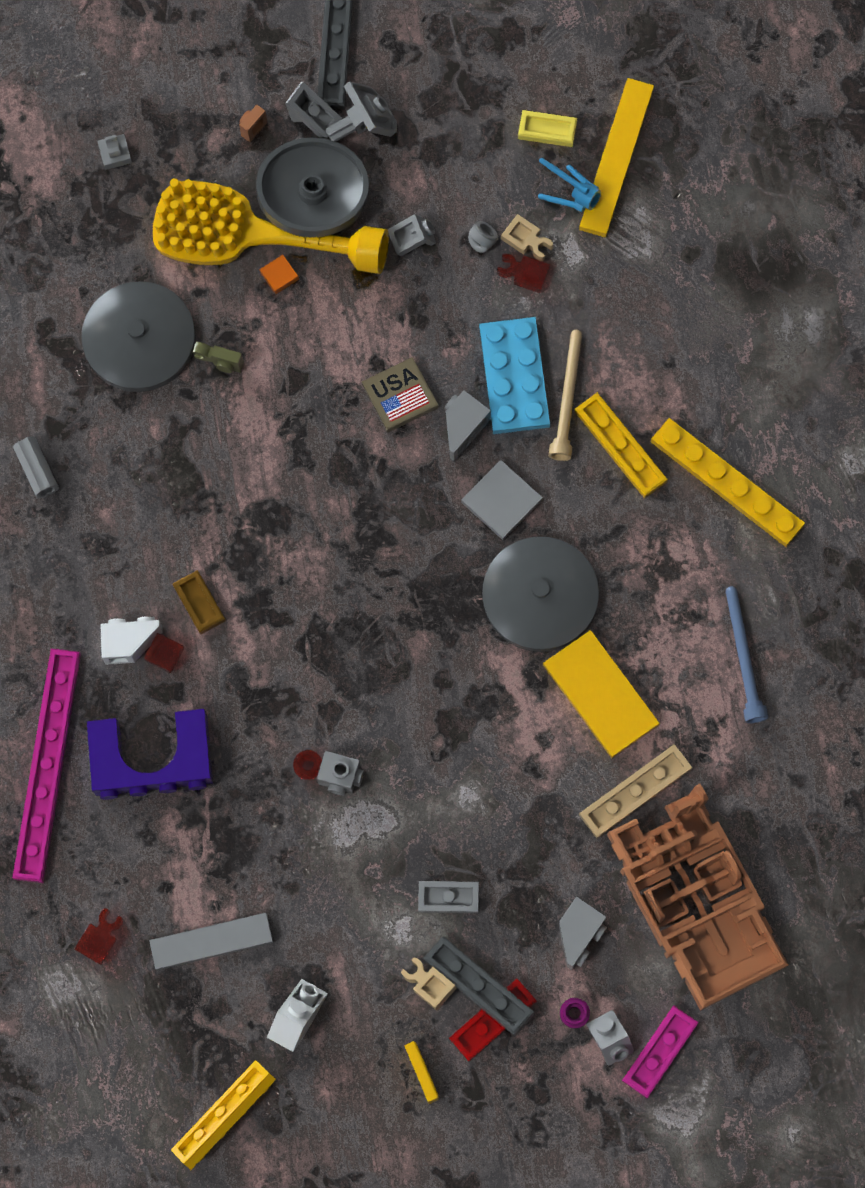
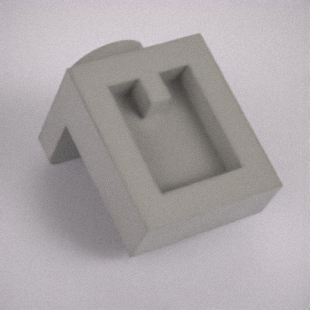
(411, 234)

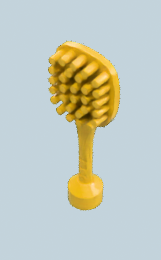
(216, 224)

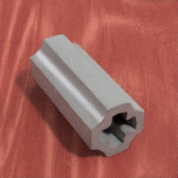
(35, 467)

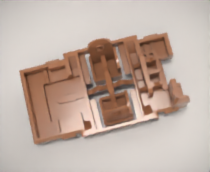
(723, 948)

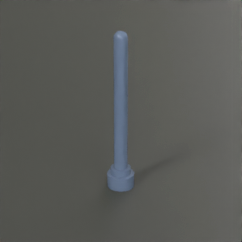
(755, 710)

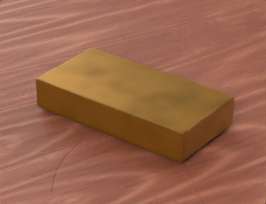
(199, 602)

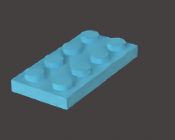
(514, 375)

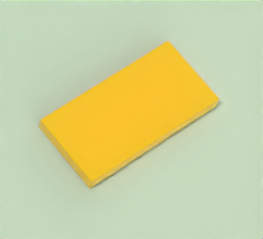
(601, 694)

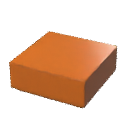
(279, 274)

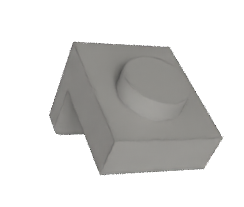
(610, 1037)

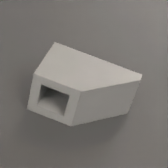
(578, 929)

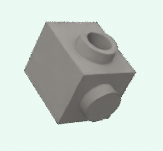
(340, 773)

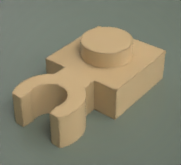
(524, 236)
(431, 985)

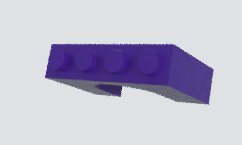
(189, 766)

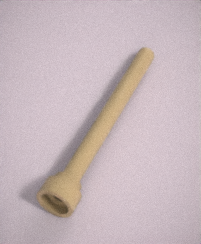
(561, 448)

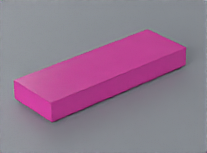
(660, 1052)

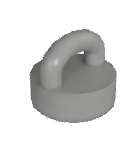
(482, 234)

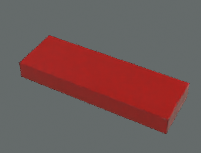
(483, 1029)

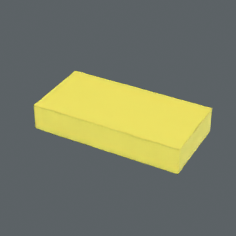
(547, 128)

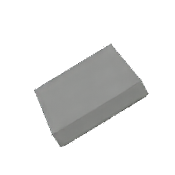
(501, 500)

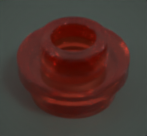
(307, 755)

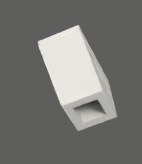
(127, 641)
(296, 1015)

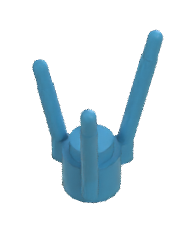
(585, 192)

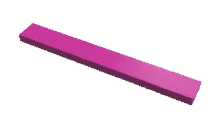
(46, 766)

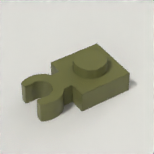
(222, 358)

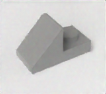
(310, 109)

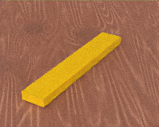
(617, 155)

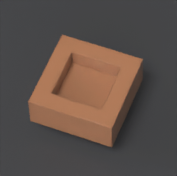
(252, 122)

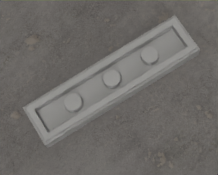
(211, 941)

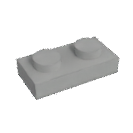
(448, 897)

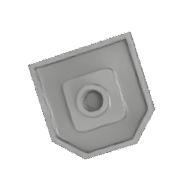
(368, 113)

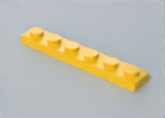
(727, 482)

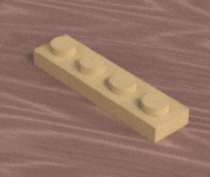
(635, 791)

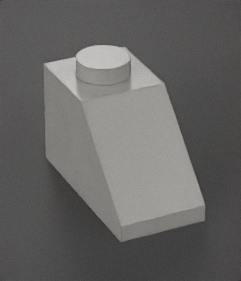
(464, 422)

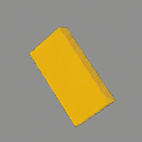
(421, 1072)

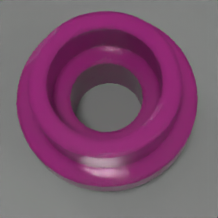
(574, 1003)

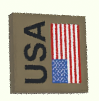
(400, 394)

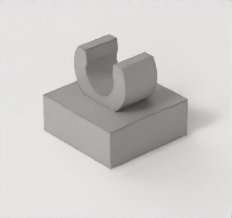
(114, 151)

